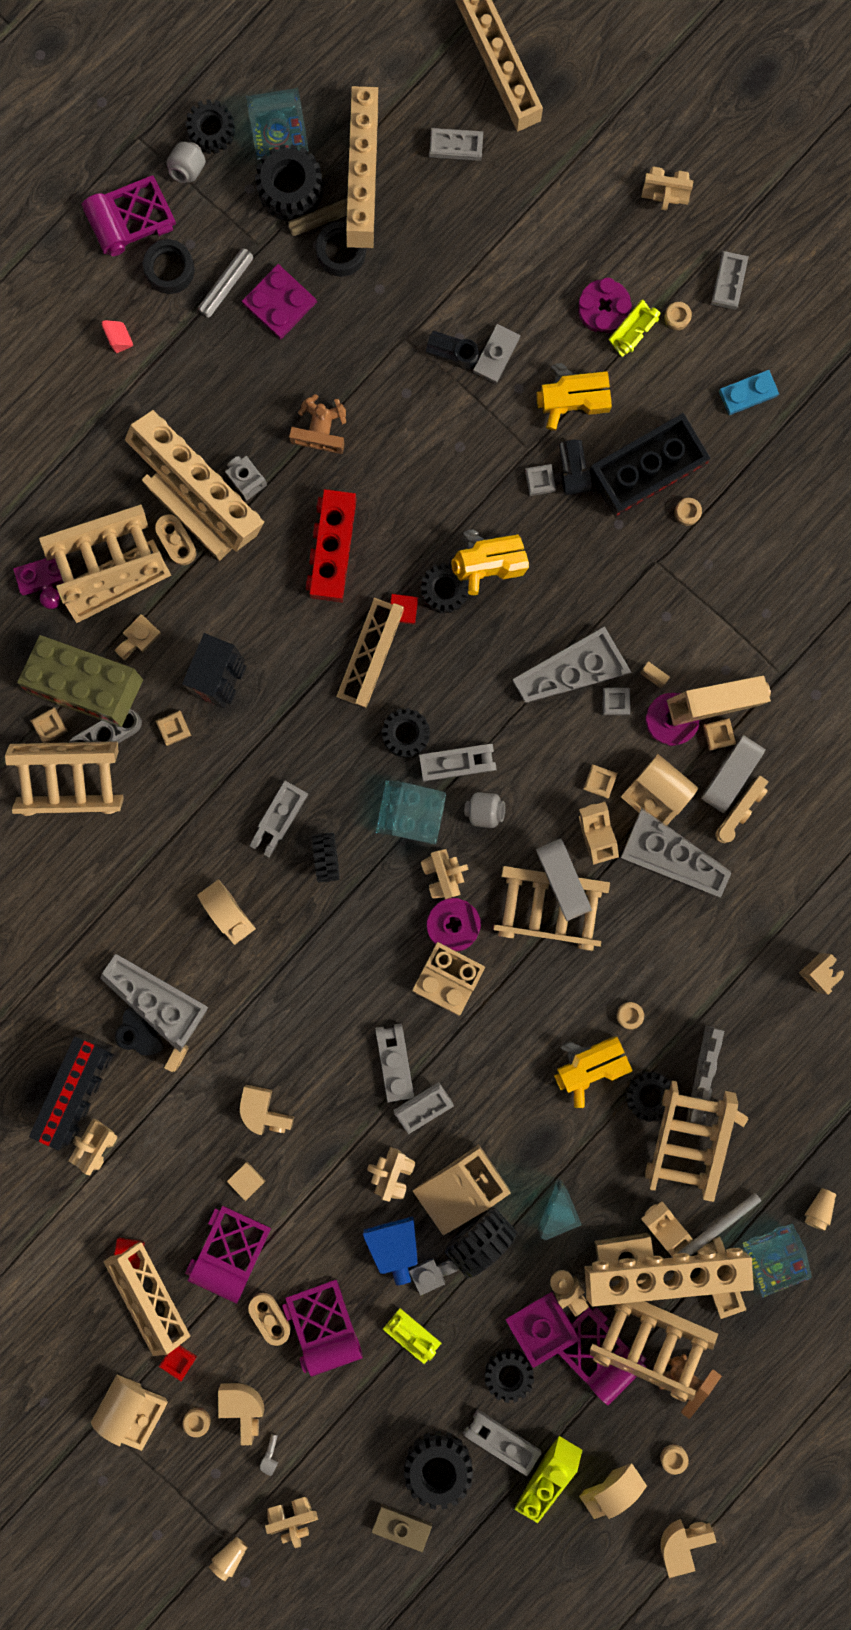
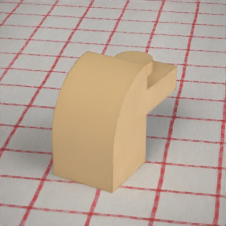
(598, 832)
(225, 912)
(255, 1111)
(666, 1228)
(241, 1402)
(615, 1493)
(677, 1544)

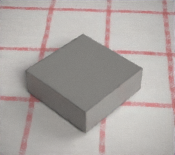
(540, 480)
(616, 701)

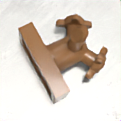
(319, 430)
(703, 1388)

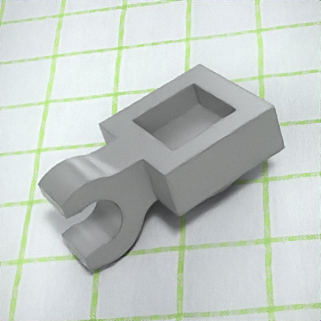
(429, 1275)

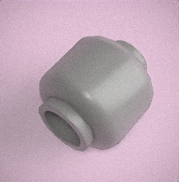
(185, 162)
(485, 810)

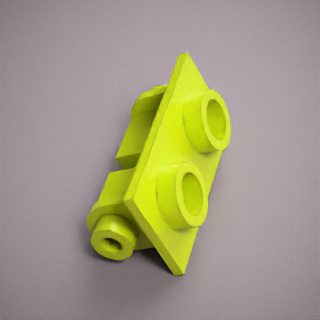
(631, 329)
(412, 1336)

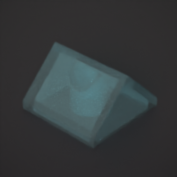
(559, 1214)

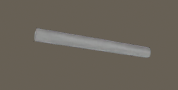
(721, 1225)

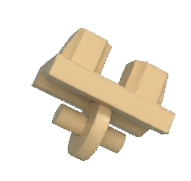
(667, 189)
(448, 873)
(91, 1146)
(387, 1173)
(568, 1291)
(279, 1523)

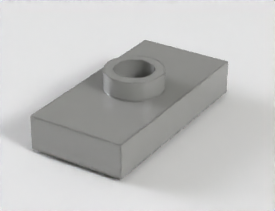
(456, 144)
(729, 280)
(496, 354)
(423, 1108)

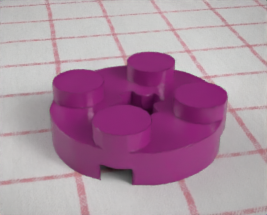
(605, 291)
(660, 730)
(462, 912)

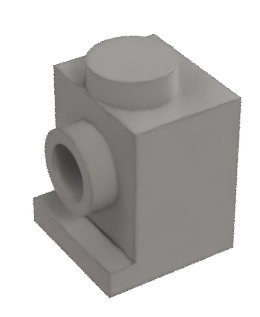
(249, 485)

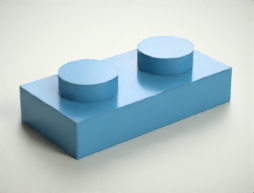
(748, 392)

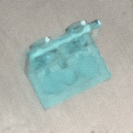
(411, 812)

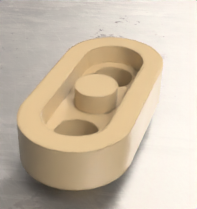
(176, 540)
(267, 1319)

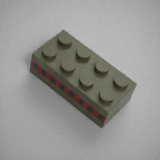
(80, 681)

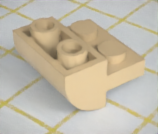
(660, 790)
(448, 979)
(128, 1413)

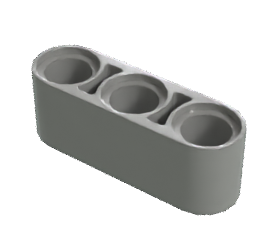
(118, 734)
(733, 774)
(563, 879)

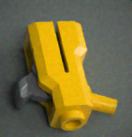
(574, 392)
(489, 558)
(589, 1065)

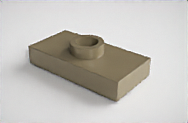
(402, 1528)

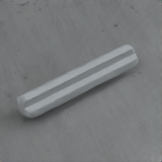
(225, 282)

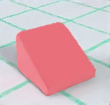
(117, 335)

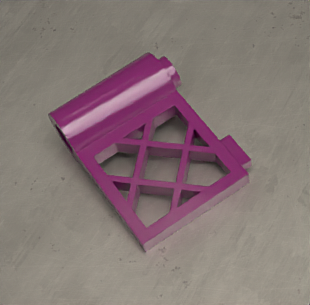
(107, 219)
(213, 1272)
(327, 1351)
(605, 1381)

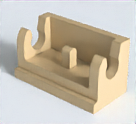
(819, 975)

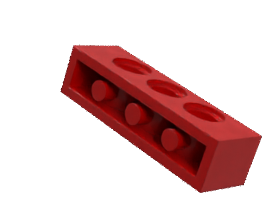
(343, 505)

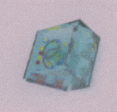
(276, 121)
(778, 1260)

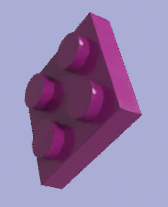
(279, 301)
(542, 1329)

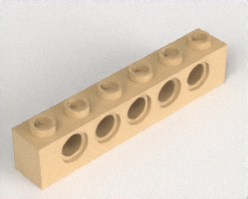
(502, 62)
(362, 167)
(194, 480)
(735, 1279)

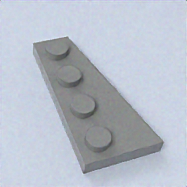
(575, 667)
(670, 854)
(160, 1004)
(705, 1071)

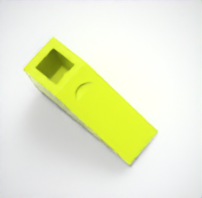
(549, 1479)

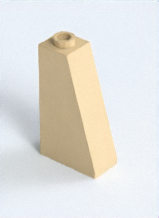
(718, 700)

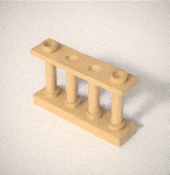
(95, 532)
(64, 753)
(540, 882)
(713, 1157)
(675, 1329)

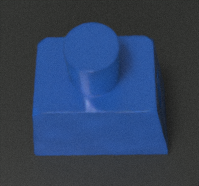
(393, 1248)

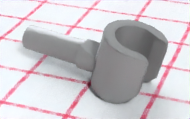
(267, 1464)

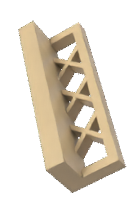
(187, 515)
(101, 600)
(379, 656)
(138, 1300)

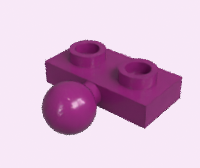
(40, 576)

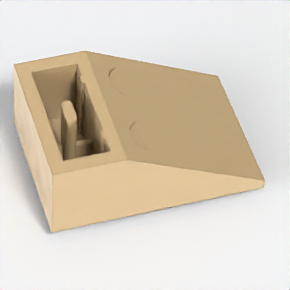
(462, 1190)

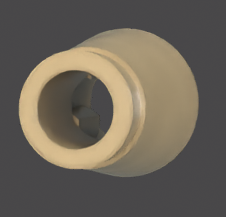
(821, 1210)
(227, 1560)

